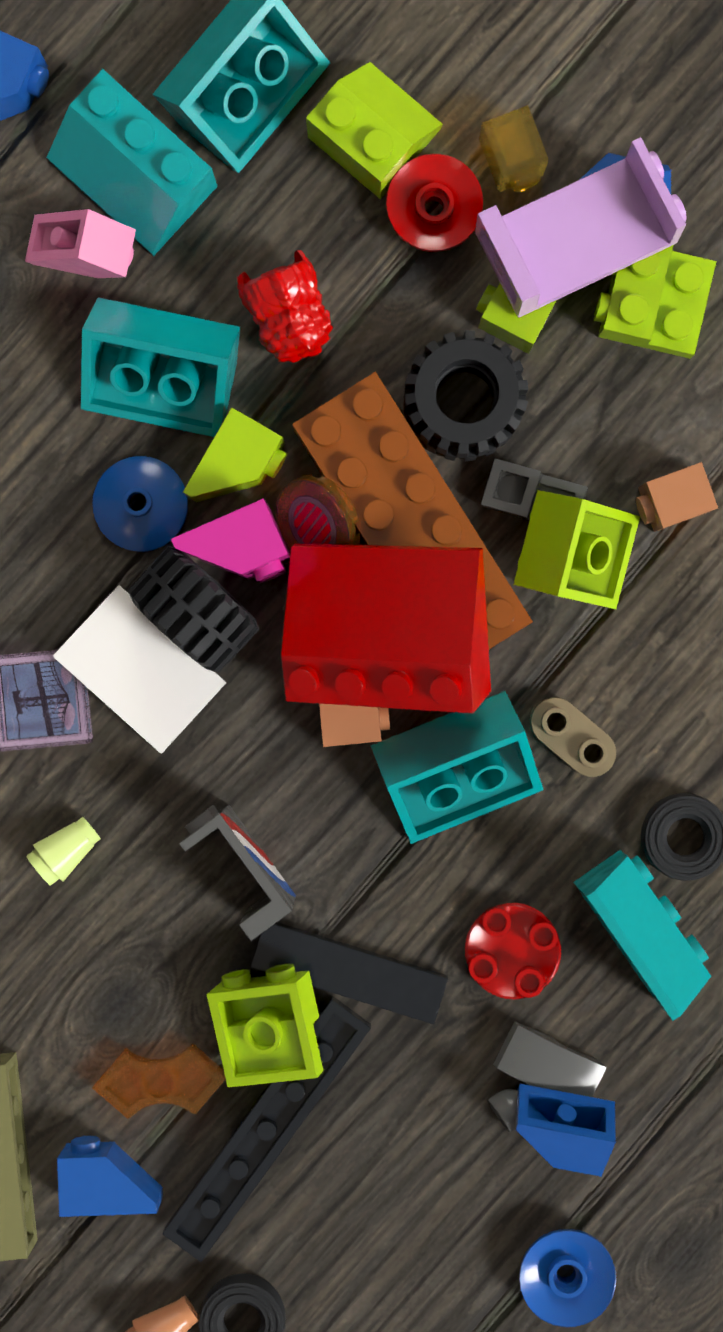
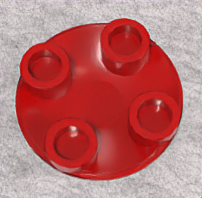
(513, 951)

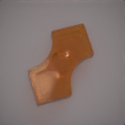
(179, 1080)

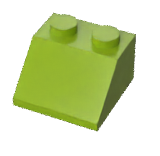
(371, 127)
(576, 549)

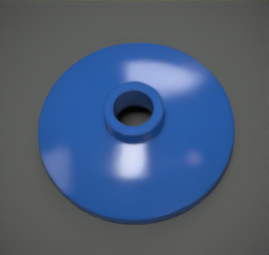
(157, 521)
(569, 1299)

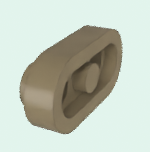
(573, 737)

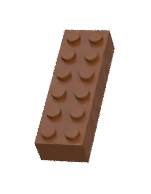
(397, 489)

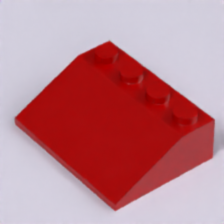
(386, 627)

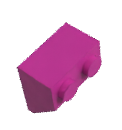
(240, 542)

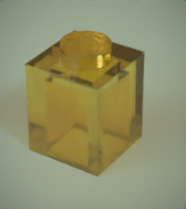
(514, 150)

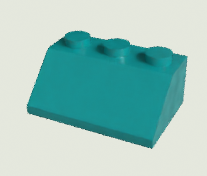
(242, 78)
(130, 162)
(157, 366)
(458, 767)
(646, 931)

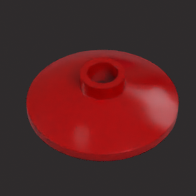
(440, 180)

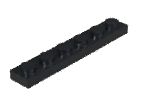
(262, 1137)

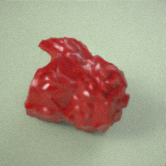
(287, 309)

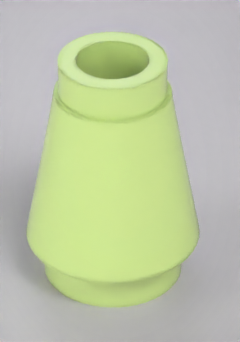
(63, 850)

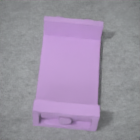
(582, 231)

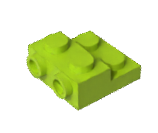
(657, 303)
(266, 1026)

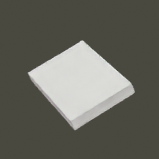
(138, 670)

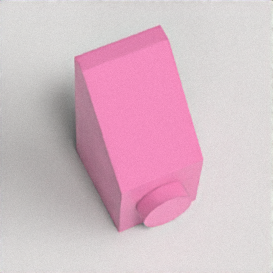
(81, 244)

